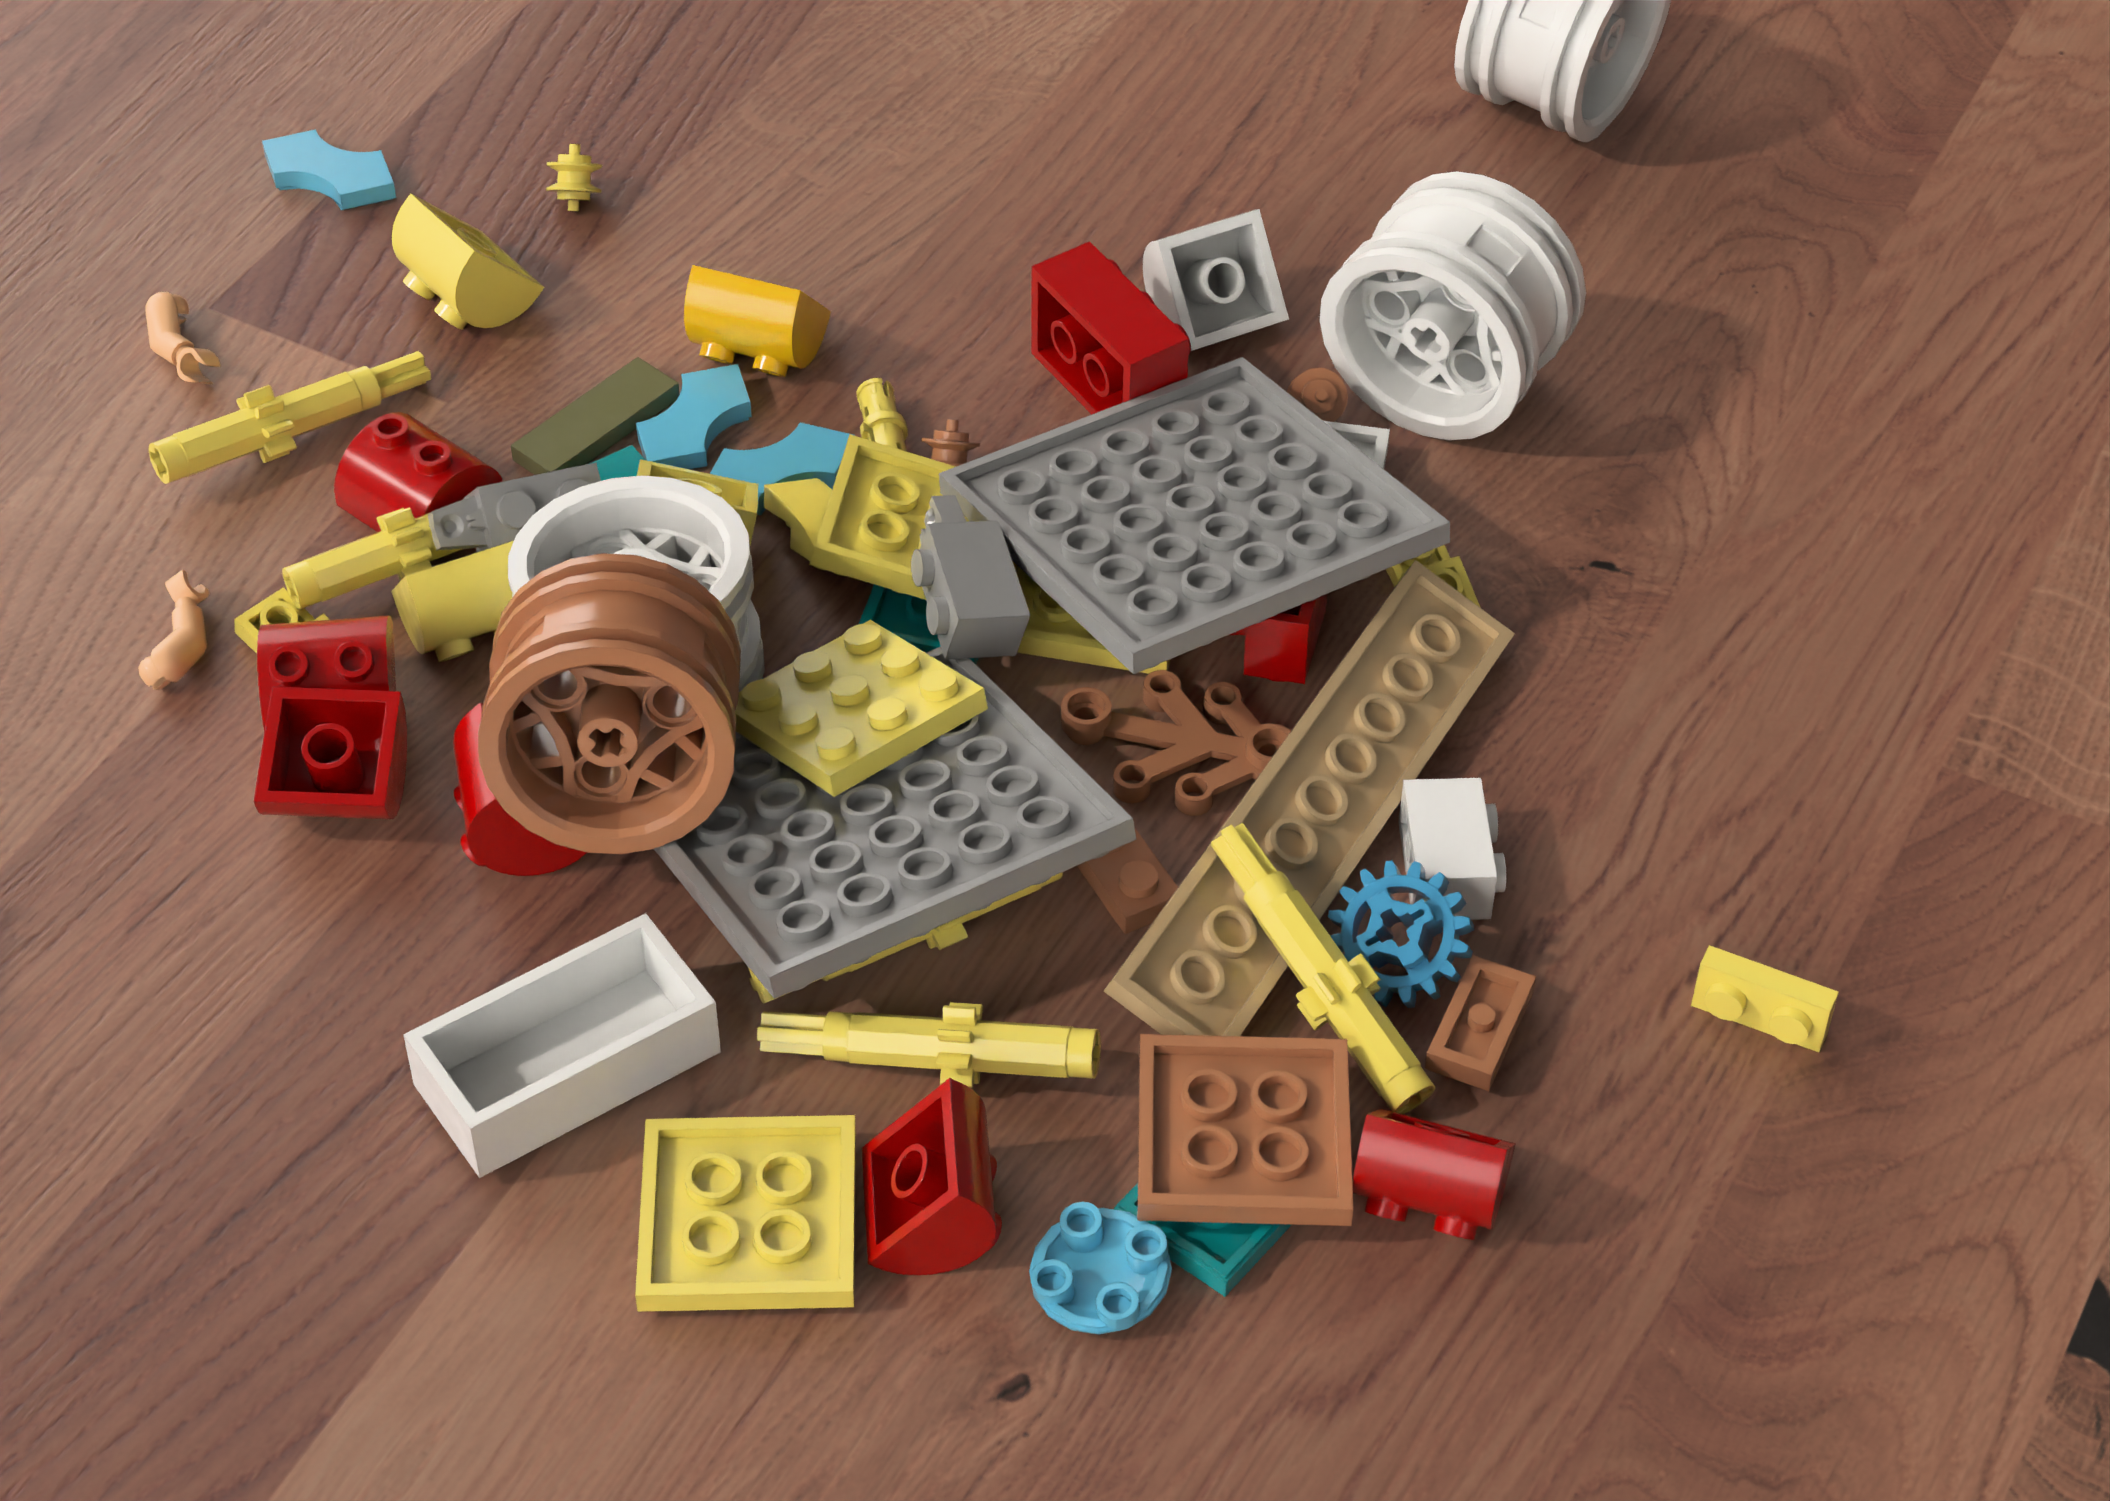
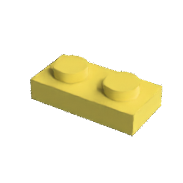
(1764, 998)

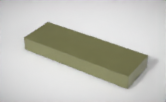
(596, 419)

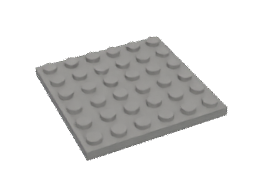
(1193, 512)
(941, 833)

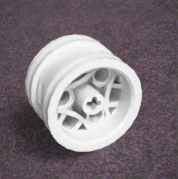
(1559, 56)
(1453, 305)
(656, 521)

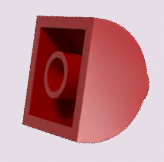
(405, 465)
(326, 656)
(333, 754)
(491, 833)
(1431, 1170)
(931, 1186)

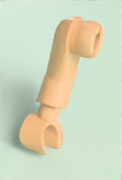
(167, 340)
(186, 643)

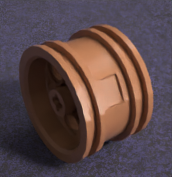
(611, 704)

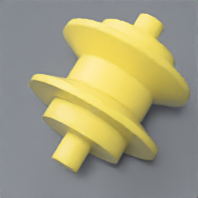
(574, 177)

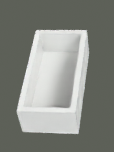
(562, 1044)

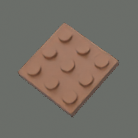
(1244, 1130)

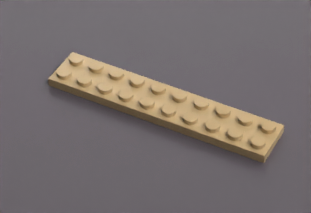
(1315, 805)

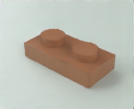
(1130, 884)
(1480, 1023)

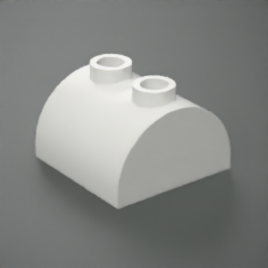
(1216, 279)

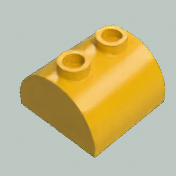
(752, 319)

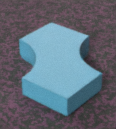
(312, 164)
(704, 408)
(801, 455)

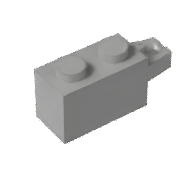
(500, 510)
(968, 584)

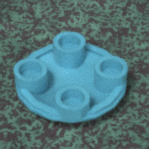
(1100, 1269)

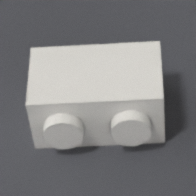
(1453, 833)

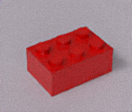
(1102, 331)

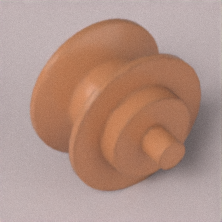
(1320, 392)
(950, 445)

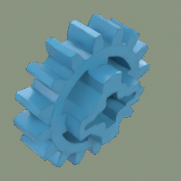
(1423, 923)

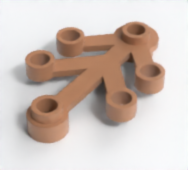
(1088, 718)

